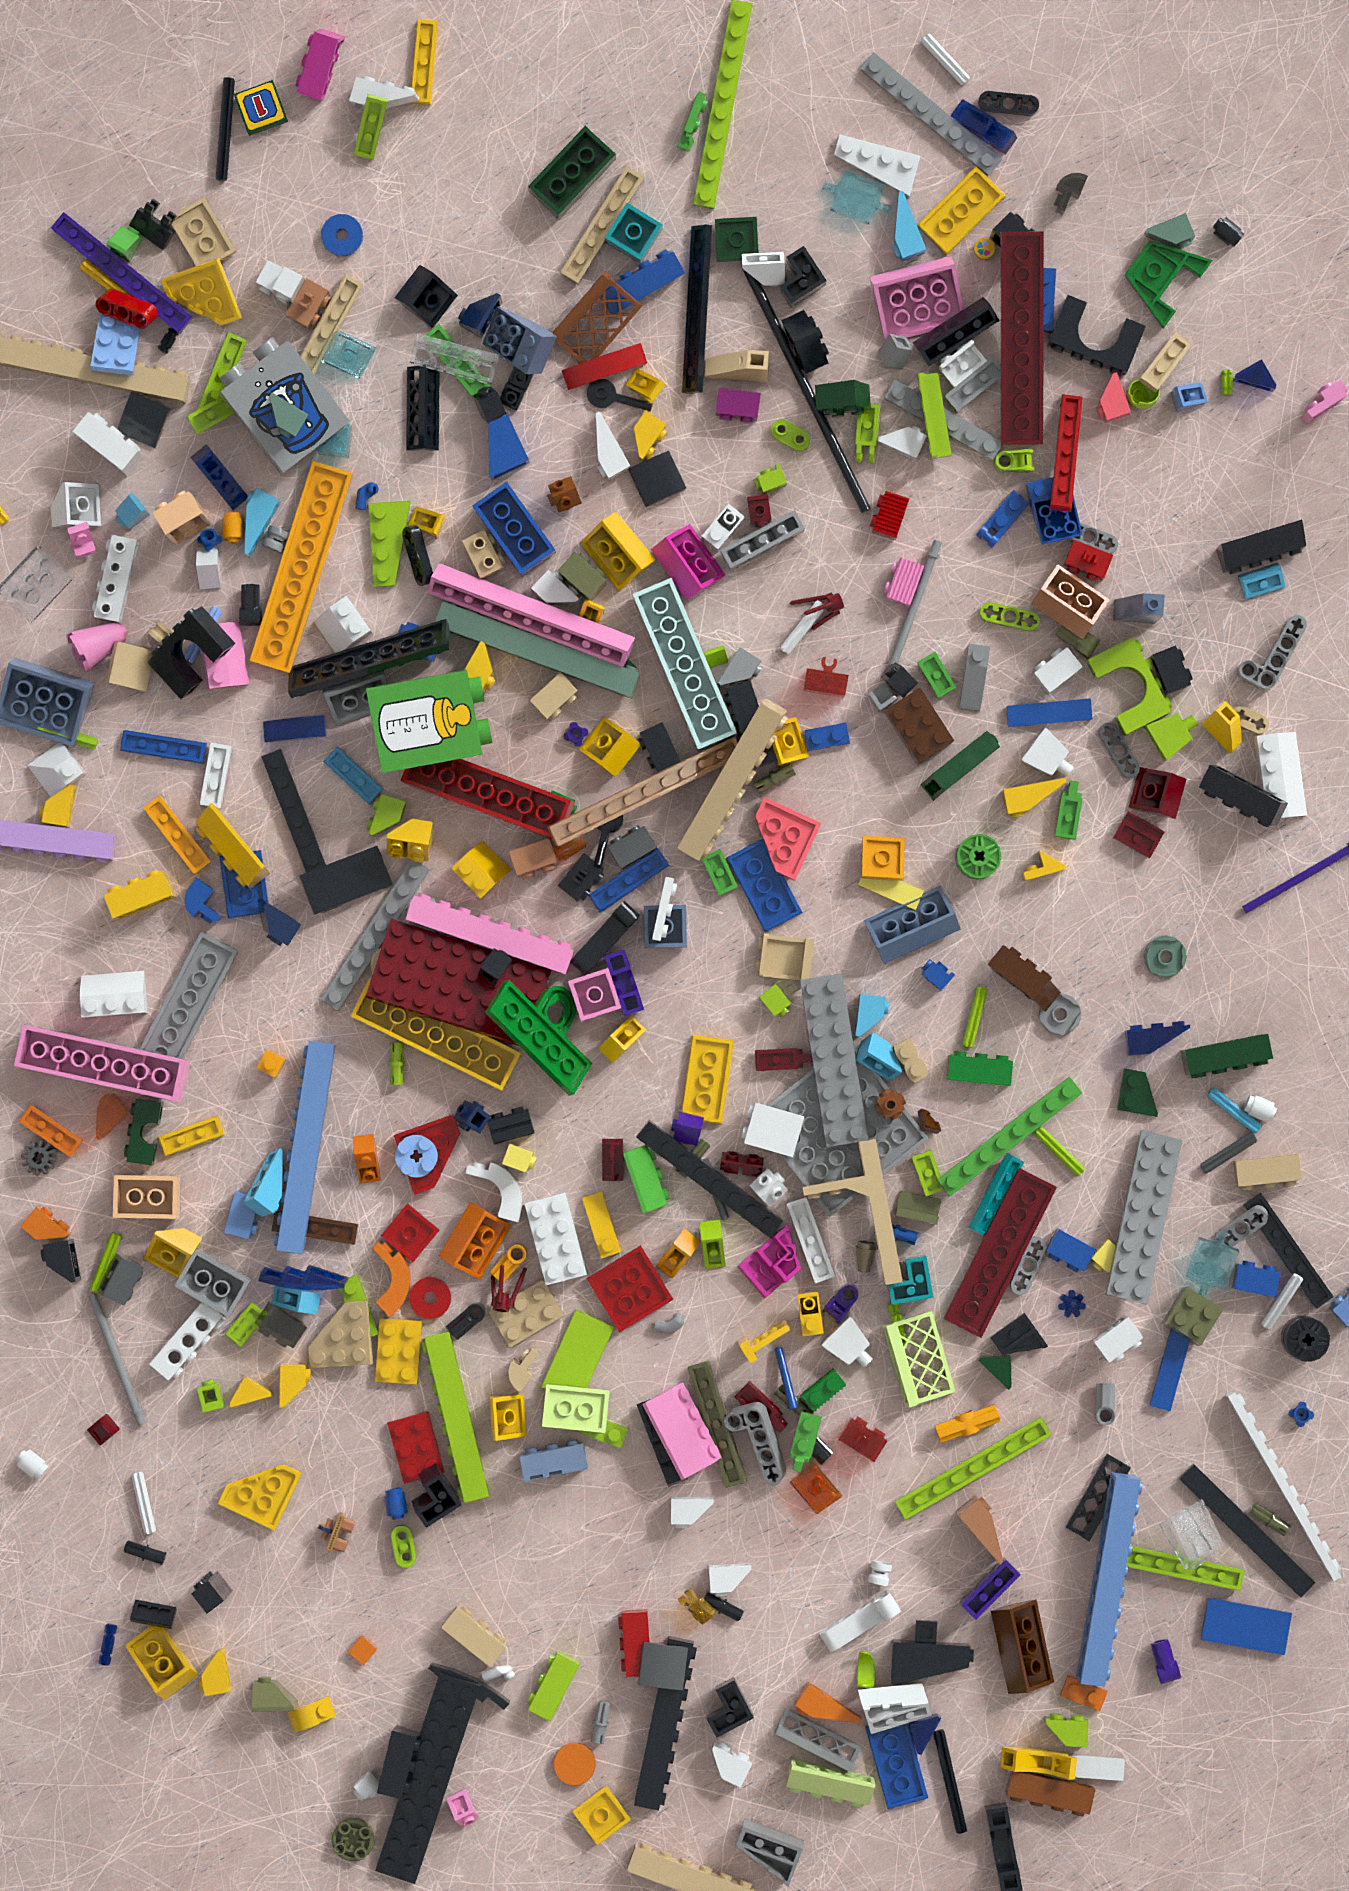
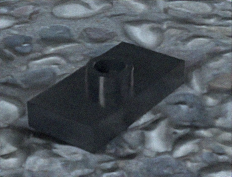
(153, 1614)

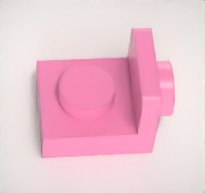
(81, 540)
(462, 1808)

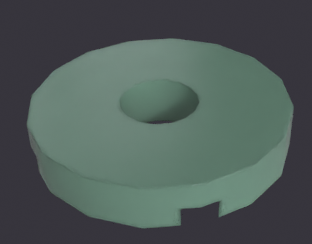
(1153, 953)

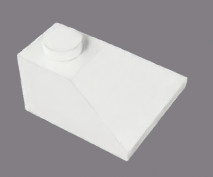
(75, 505)
(56, 769)

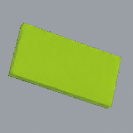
(579, 1352)

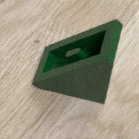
(1000, 1367)

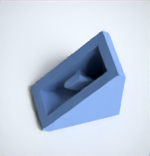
(1188, 396)

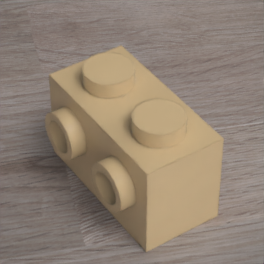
(483, 555)
(554, 697)

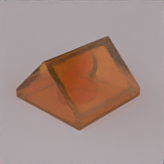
(816, 1488)

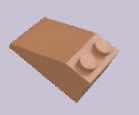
(980, 1521)

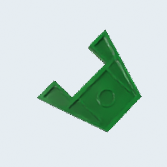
(1156, 270)

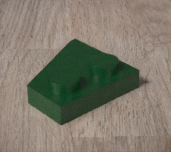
(1136, 1094)

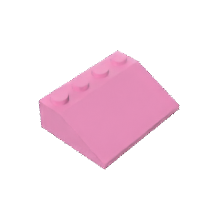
(917, 297)

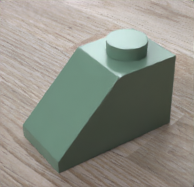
(1173, 232)
(286, 416)

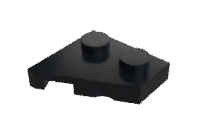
(1018, 1337)

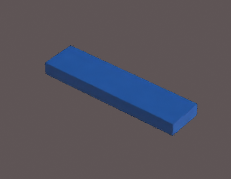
(1049, 712)
(163, 746)
(628, 880)
(1169, 1371)

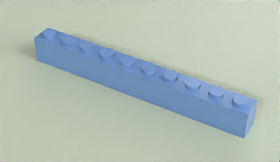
(306, 1147)
(1108, 1579)

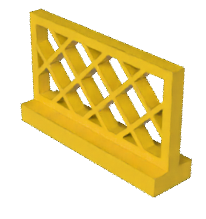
(751, 1347)

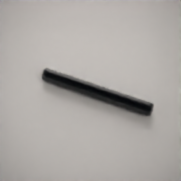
(225, 129)
(950, 1781)

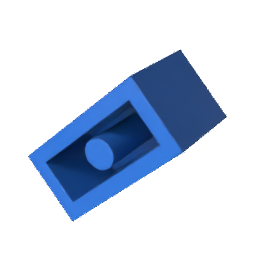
(1070, 1250)
(1255, 1279)

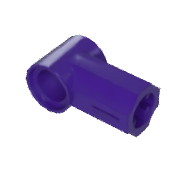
(1166, 1667)

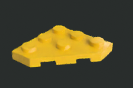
(204, 291)
(262, 1495)

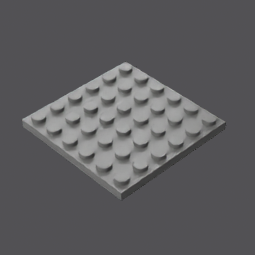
(821, 1164)

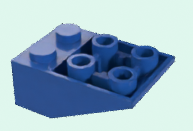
(1051, 524)

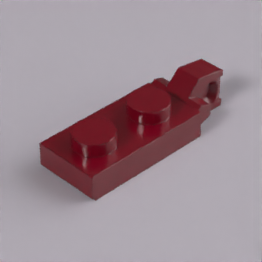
(780, 1059)
(751, 1394)

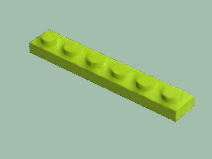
(1170, 1565)

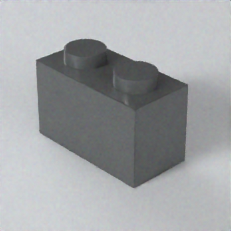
(632, 846)
(120, 1279)

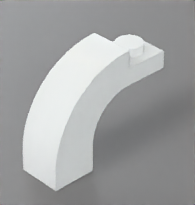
(510, 1191)

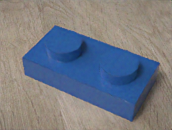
(827, 736)

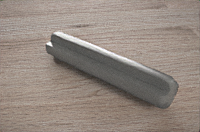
(1228, 1152)

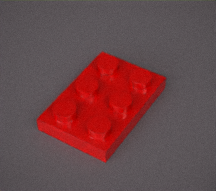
(415, 1445)

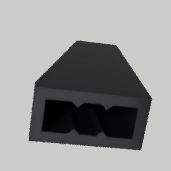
(922, 1660)

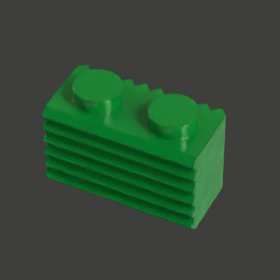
(823, 1389)

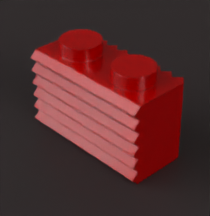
(890, 515)

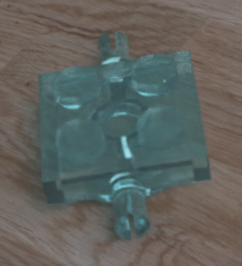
(857, 197)
(1212, 1263)

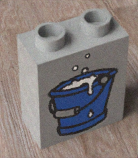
(289, 377)

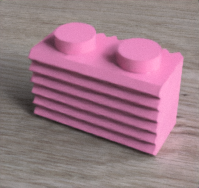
(904, 581)

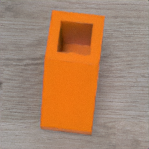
(366, 1158)
(43, 1226)

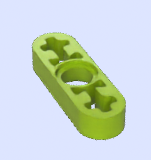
(995, 608)

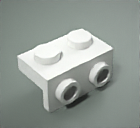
(961, 364)

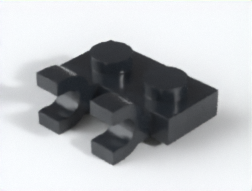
(152, 228)

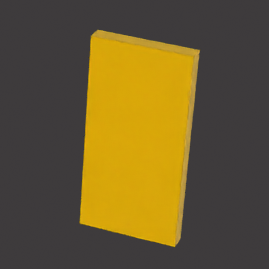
(961, 210)
(707, 1077)

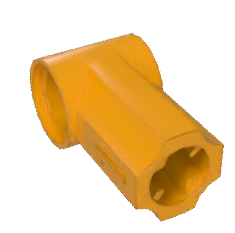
(509, 1262)

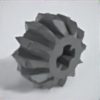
(32, 1154)

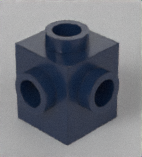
(471, 1116)

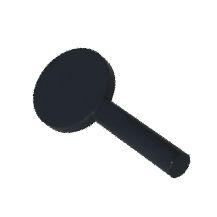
(603, 394)
(606, 828)

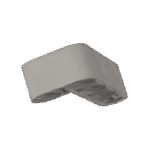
(1276, 651)
(759, 1443)

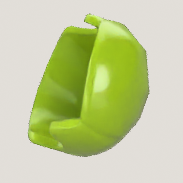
(1141, 396)

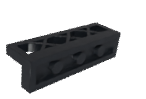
(426, 407)
(1098, 1513)

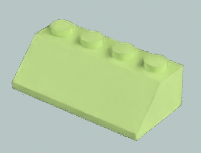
(830, 1782)

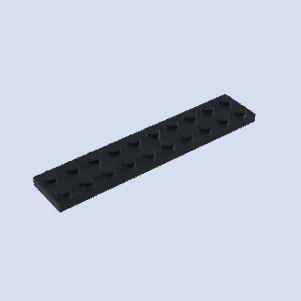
(439, 1747)

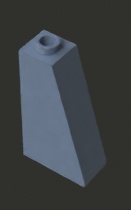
(1139, 608)

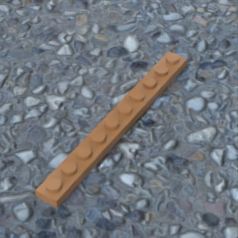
(642, 792)

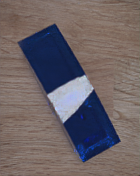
(984, 126)
(295, 729)

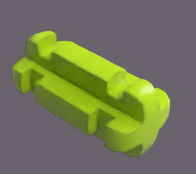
(1226, 382)

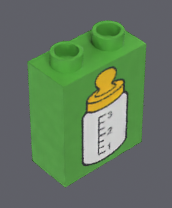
(427, 720)

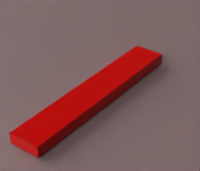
(1066, 453)

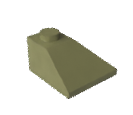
(271, 1696)

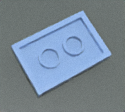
(115, 346)

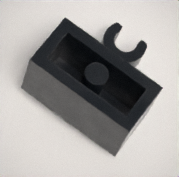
(580, 878)

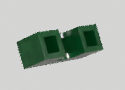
(138, 1149)

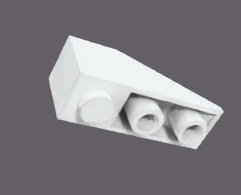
(395, 95)

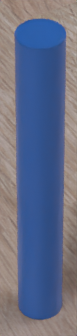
(785, 1378)

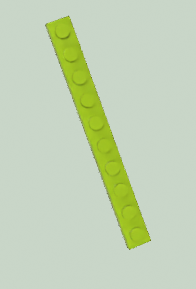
(723, 104)

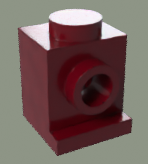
(759, 501)

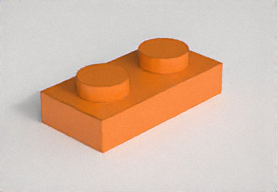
(1084, 1694)

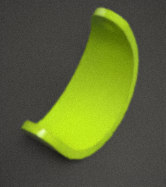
(866, 1671)

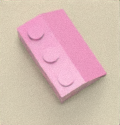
(231, 668)

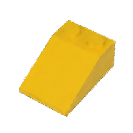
(161, 1661)

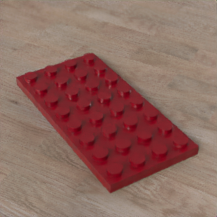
(442, 981)

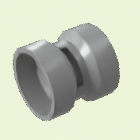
(277, 534)

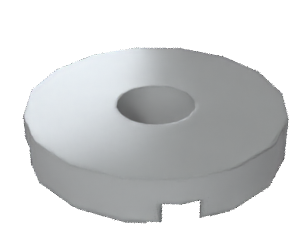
(1069, 1023)

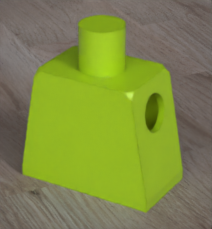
(1171, 734)

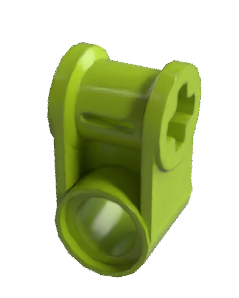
(1019, 461)

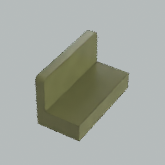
(918, 1207)

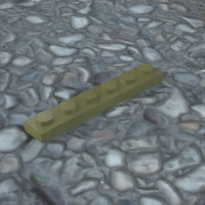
(714, 1417)

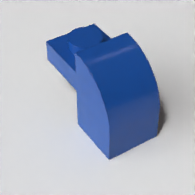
(196, 899)

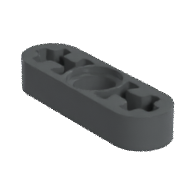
(1132, 761)

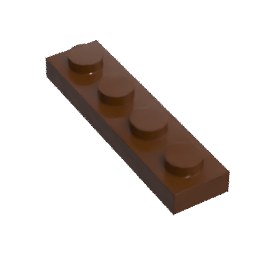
(326, 1229)

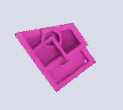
(772, 1263)

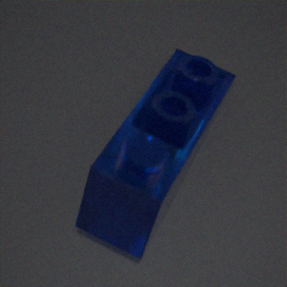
(1148, 1040)

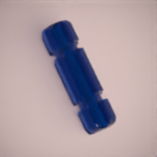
(107, 1644)

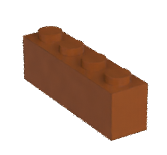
(1050, 1791)

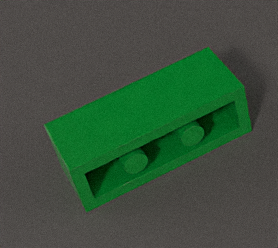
(980, 1069)

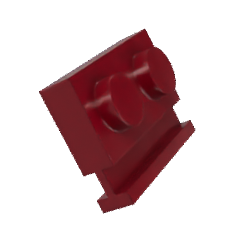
(1138, 834)

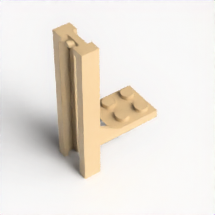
(873, 1186)

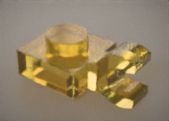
(698, 1607)

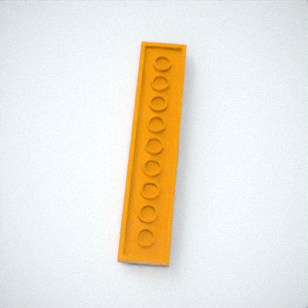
(301, 567)

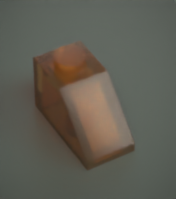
(110, 1114)

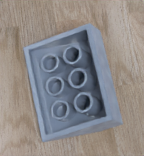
(44, 699)

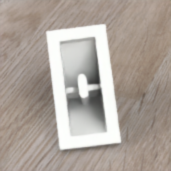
(208, 568)

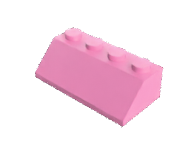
(682, 1430)

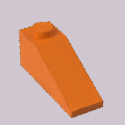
(819, 1704)

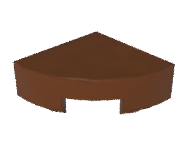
(927, 1123)

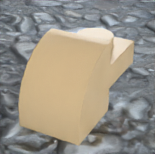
(518, 1373)

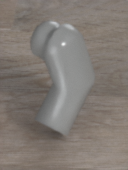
(670, 1326)

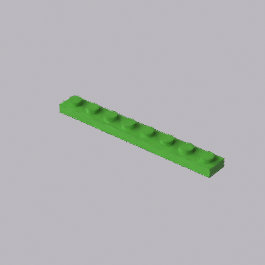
(1009, 1136)

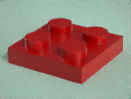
(410, 1232)

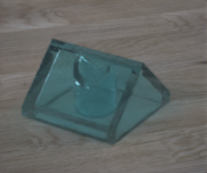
(348, 354)

